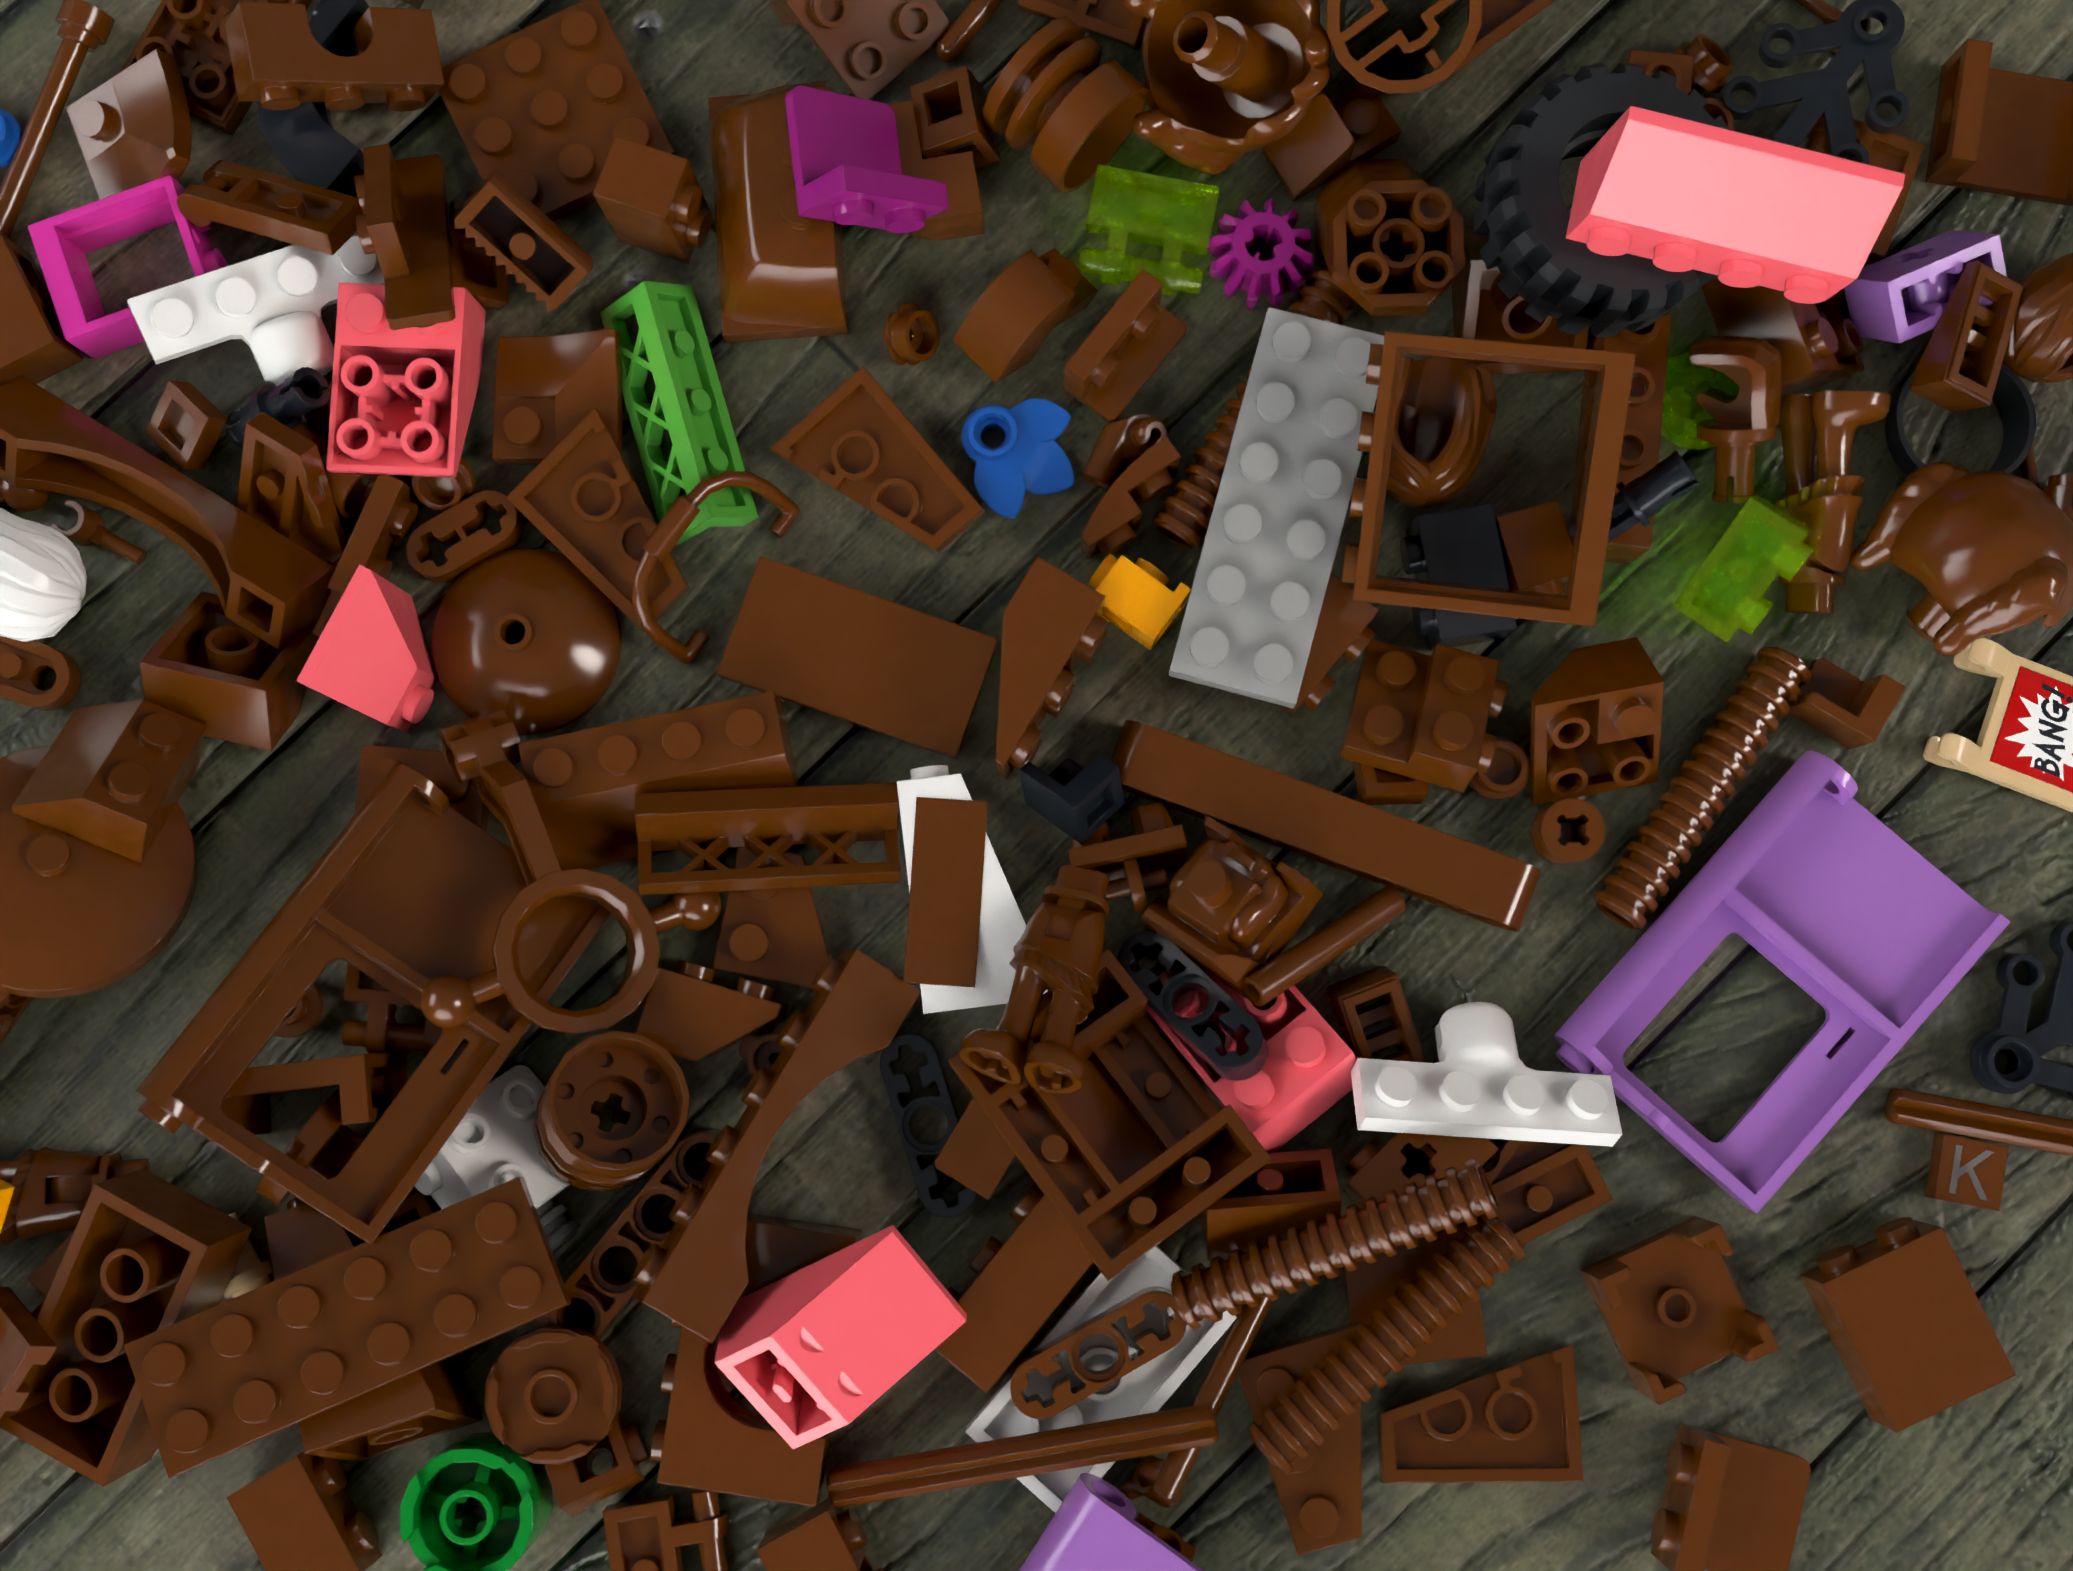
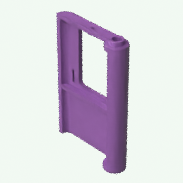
(1841, 916)

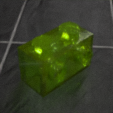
(1743, 567)

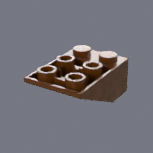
(1044, 635)

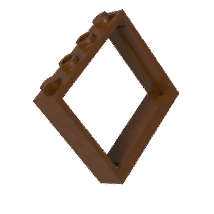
(1596, 496)

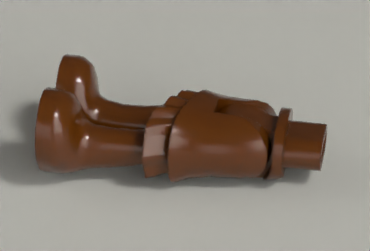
(1832, 501)
(1057, 955)
(55, 1188)

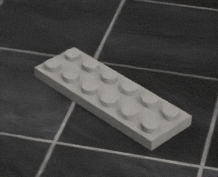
(1278, 510)

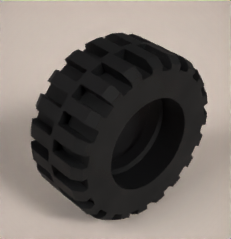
(1529, 221)

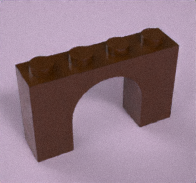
(711, 1436)

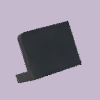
(1074, 796)

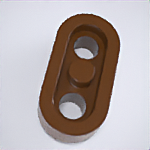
(24, 669)

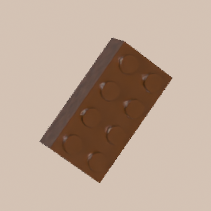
(131, 1268)

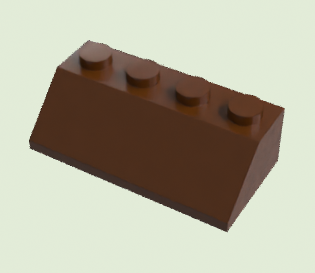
(591, 776)

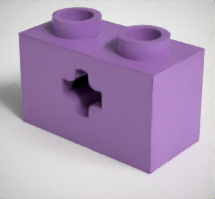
(1911, 288)

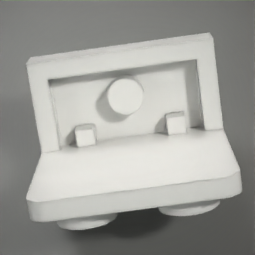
(494, 1145)

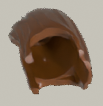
(2043, 325)
(1439, 429)

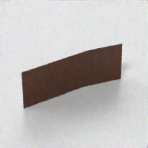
(945, 892)

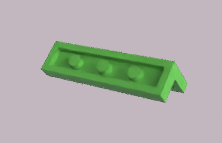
(685, 403)

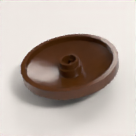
(77, 911)

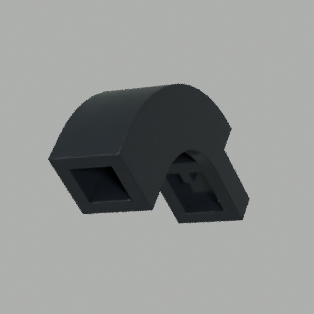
(305, 134)

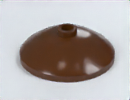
(559, 664)

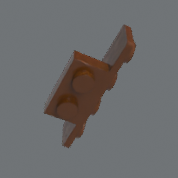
(409, 233)

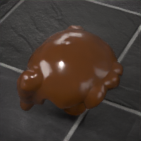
(1227, 75)
(1981, 546)

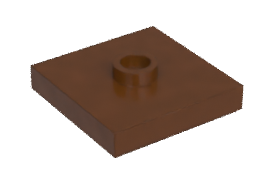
(1375, 1282)

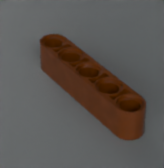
(635, 1230)

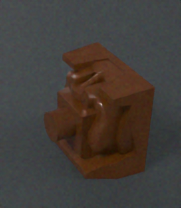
(1231, 907)

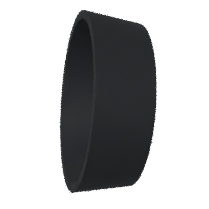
(2015, 410)

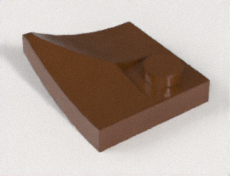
(135, 125)
(550, 387)

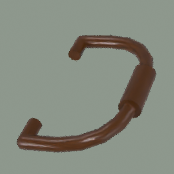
(671, 530)

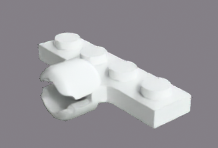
(264, 301)
(1483, 1089)

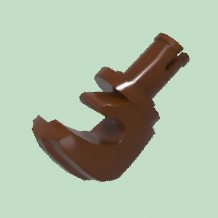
(1740, 419)

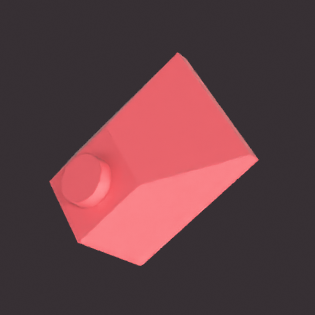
(374, 654)

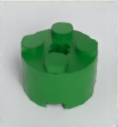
(445, 1526)

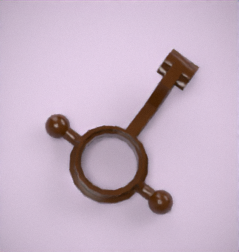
(486, 752)

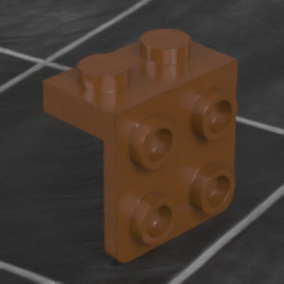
(867, 39)
(1728, 1504)

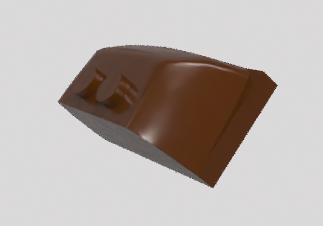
(774, 267)

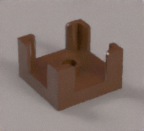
(1675, 1307)

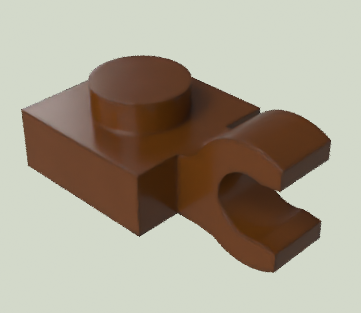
(473, 268)

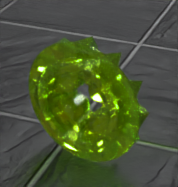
(1676, 407)

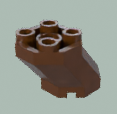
(1389, 237)

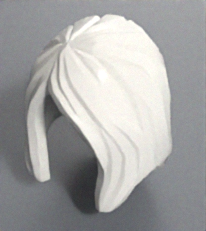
(38, 579)

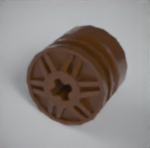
(1064, 104)
(634, 1082)

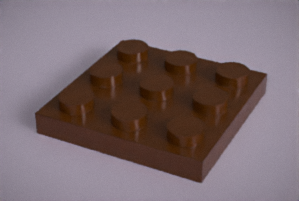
(550, 107)

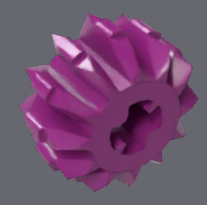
(1270, 233)

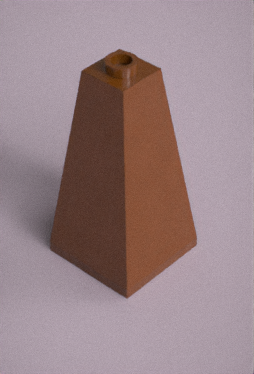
(391, 1415)

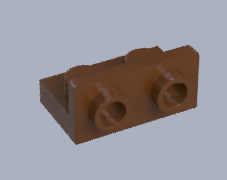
(1123, 349)

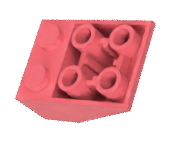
(402, 392)
(1303, 1071)
(835, 1335)

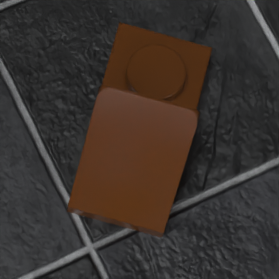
(1330, 139)

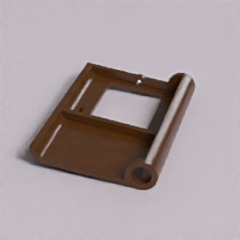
(403, 900)

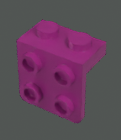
(852, 164)

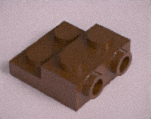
(1424, 713)

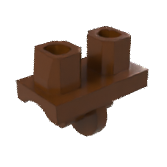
(1136, 861)

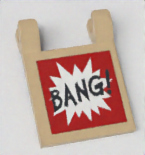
(2024, 731)

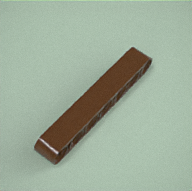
(1324, 826)

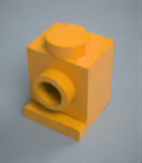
(1138, 598)

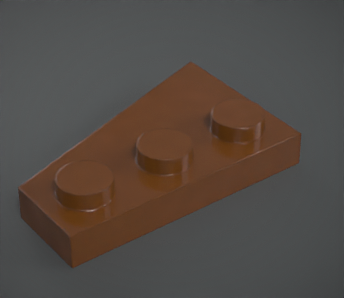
(598, 516)

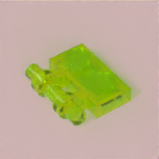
(1150, 212)

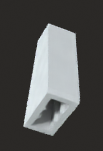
(999, 915)

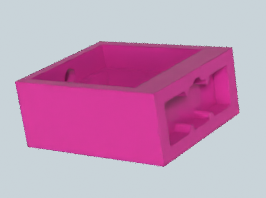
(70, 235)

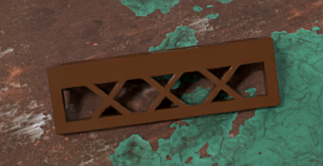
(764, 819)

